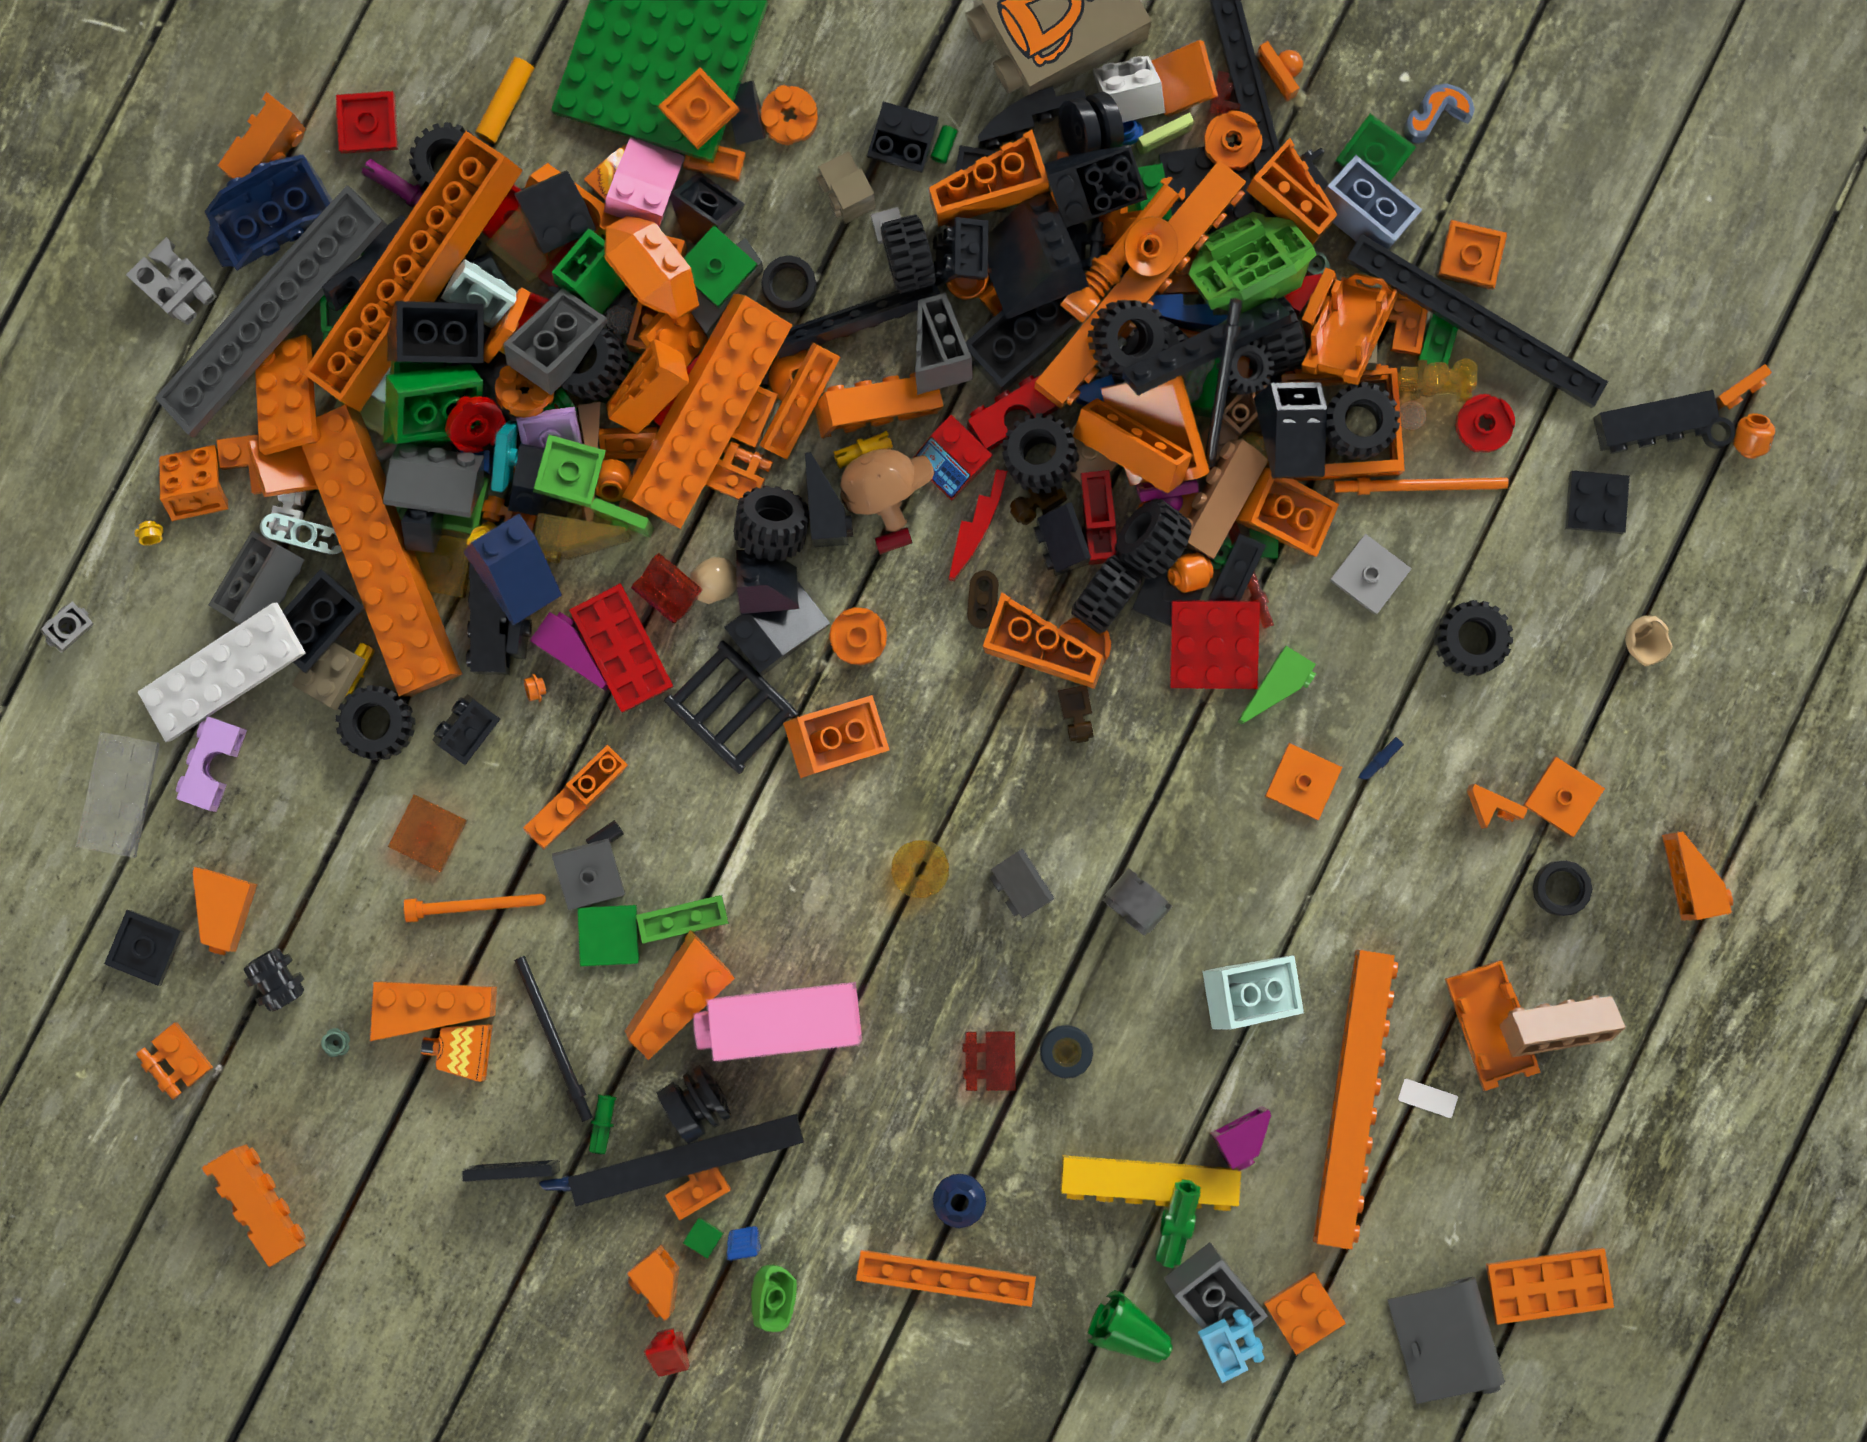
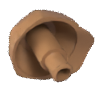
(881, 481)

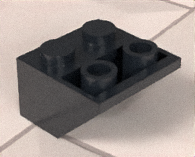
(903, 137)

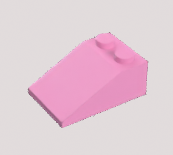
(643, 182)

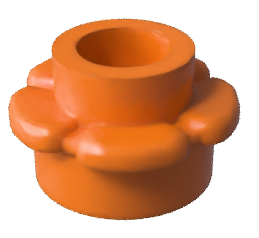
(534, 688)

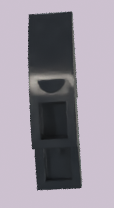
(1021, 115)
(345, 285)

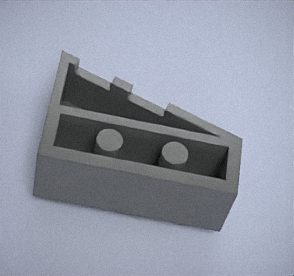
(707, 313)
(940, 346)

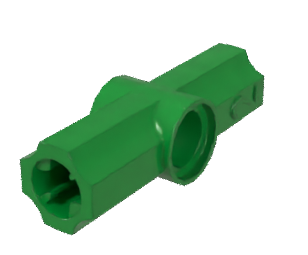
(1177, 1223)

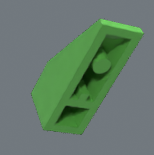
(1283, 679)

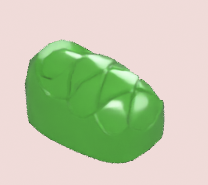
(773, 1298)

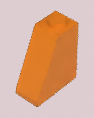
(221, 908)

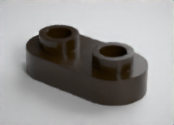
(982, 599)

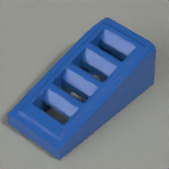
(743, 1243)

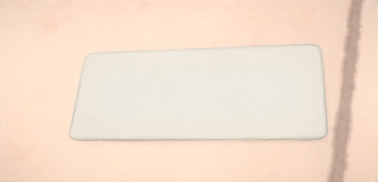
(1428, 1098)

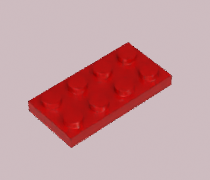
(621, 648)

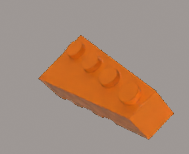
(1040, 645)
(678, 994)
(416, 1007)
(256, 1203)

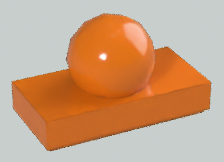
(1281, 68)

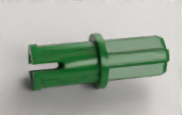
(602, 1124)

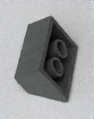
(434, 480)
(256, 578)

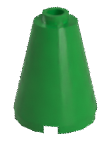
(1128, 1330)

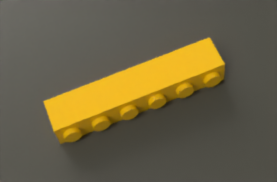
(1147, 1181)

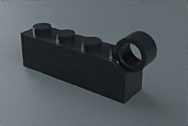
(1661, 420)

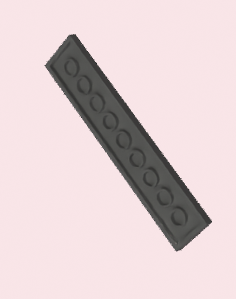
(270, 311)

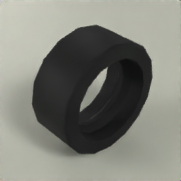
(794, 263)
(1584, 885)

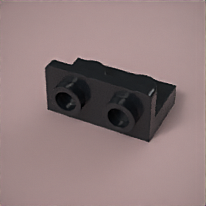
(465, 728)

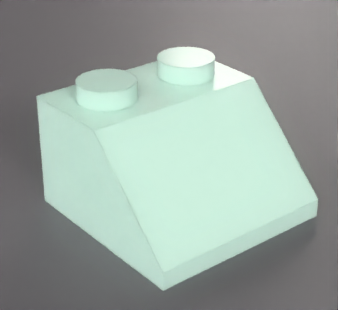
(476, 286)

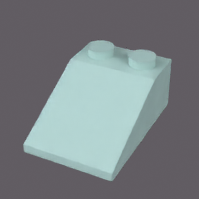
(1252, 992)

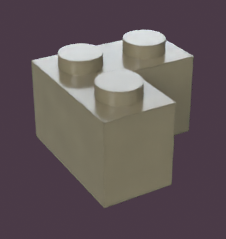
(847, 188)

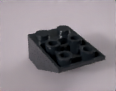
(1095, 183)
(1293, 428)

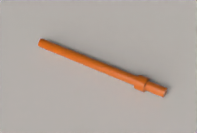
(1364, 485)

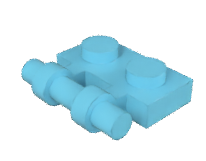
(1223, 1349)

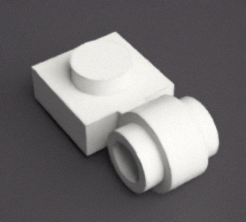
(290, 502)

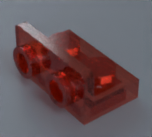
(667, 588)

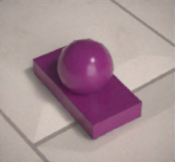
(1147, 492)

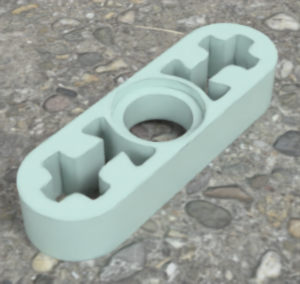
(283, 521)

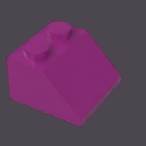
(1242, 1138)

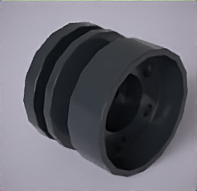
(692, 1105)

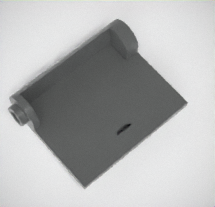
(1452, 1340)

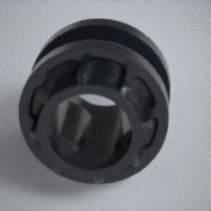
(274, 979)

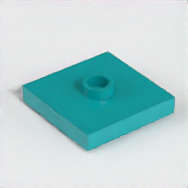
(505, 456)

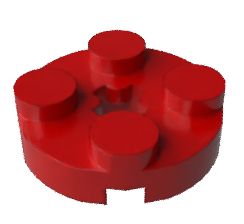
(1492, 408)
(471, 410)

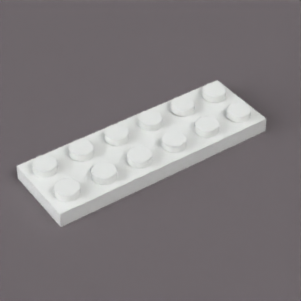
(221, 672)

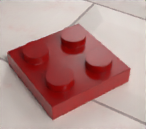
(366, 122)

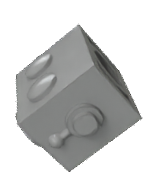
(67, 615)

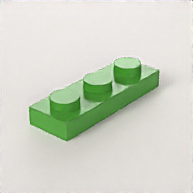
(682, 918)

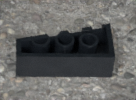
(486, 631)

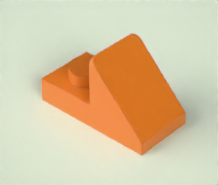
(1486, 802)

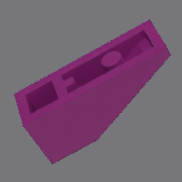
(565, 644)

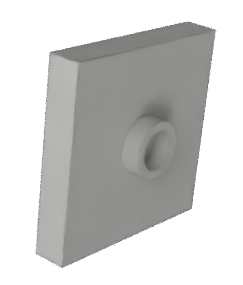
(1370, 574)

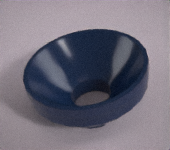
(955, 1185)

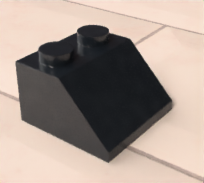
(554, 212)
(522, 495)
(1062, 540)
(765, 584)

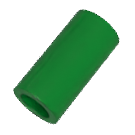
(944, 144)

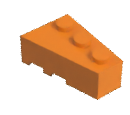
(266, 140)
(1292, 194)
(648, 387)

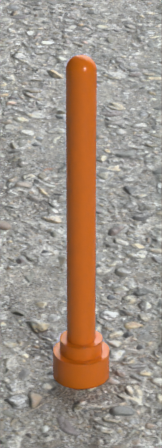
(417, 909)

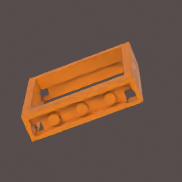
(1390, 467)

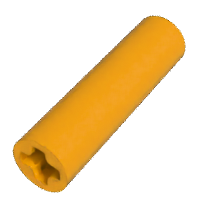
(504, 100)

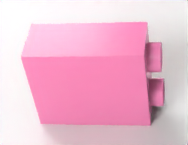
(780, 1021)

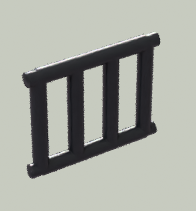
(717, 741)

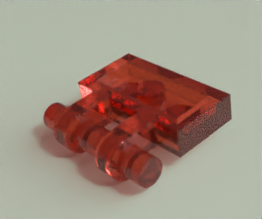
(999, 1060)

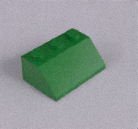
(424, 398)

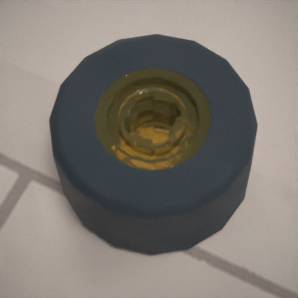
(1059, 1045)

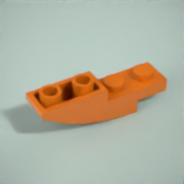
(575, 797)

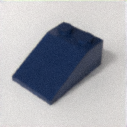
(514, 569)

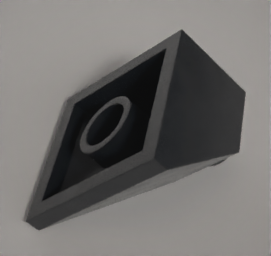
(704, 204)

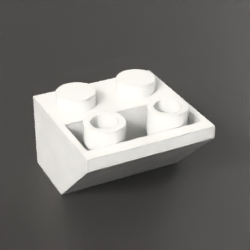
(1132, 86)

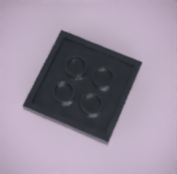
(1190, 167)

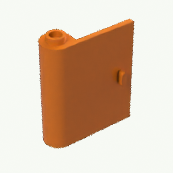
(1165, 412)

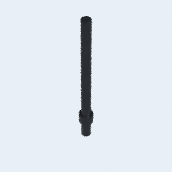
(1231, 331)
(575, 1091)

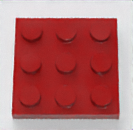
(1214, 644)

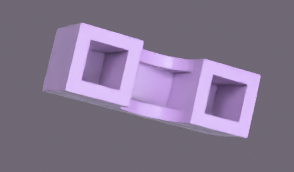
(198, 785)

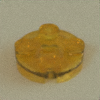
(936, 866)

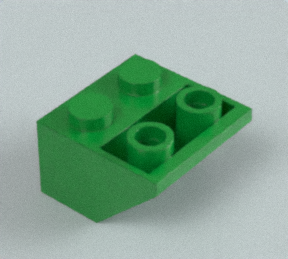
(588, 274)

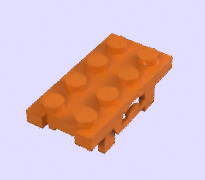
(1349, 327)
(1481, 1004)

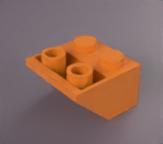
(658, 1281)

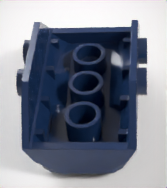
(265, 210)

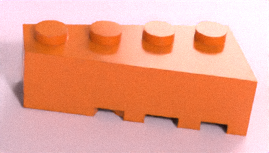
(992, 182)
(874, 404)

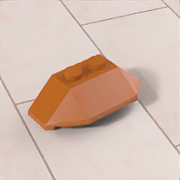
(650, 266)

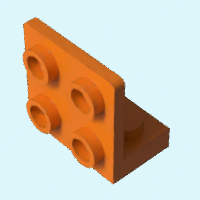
(191, 483)

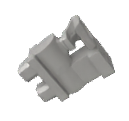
(176, 290)

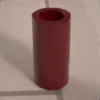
(893, 540)

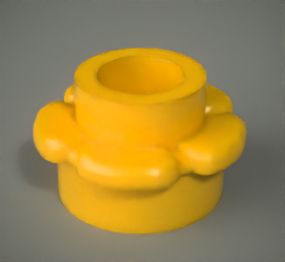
(149, 533)

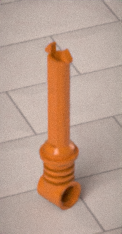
(1107, 269)

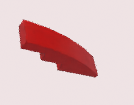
(972, 534)

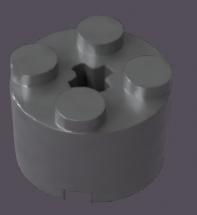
(1137, 900)

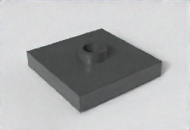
(588, 874)

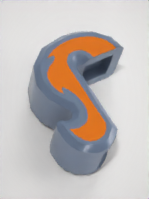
(1436, 100)

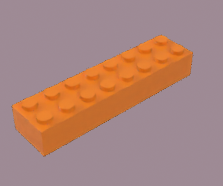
(707, 410)

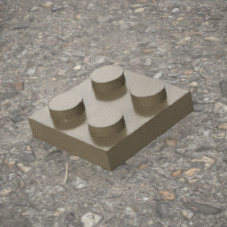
(330, 676)

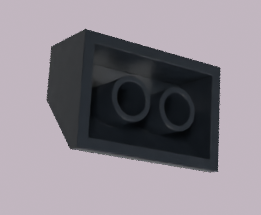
(436, 332)
(320, 616)

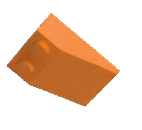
(1292, 508)
(836, 736)
(1696, 884)

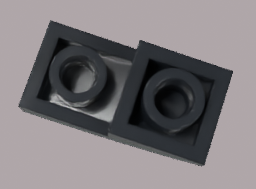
(747, 122)

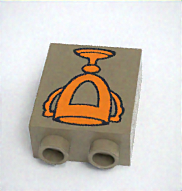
(1055, 39)

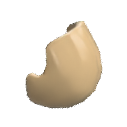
(716, 578)
(1648, 640)

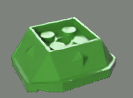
(1251, 262)

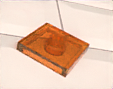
(427, 833)

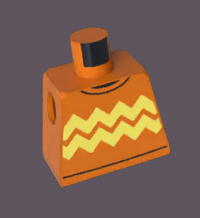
(461, 1050)

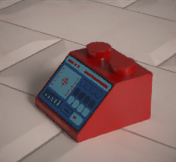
(954, 457)

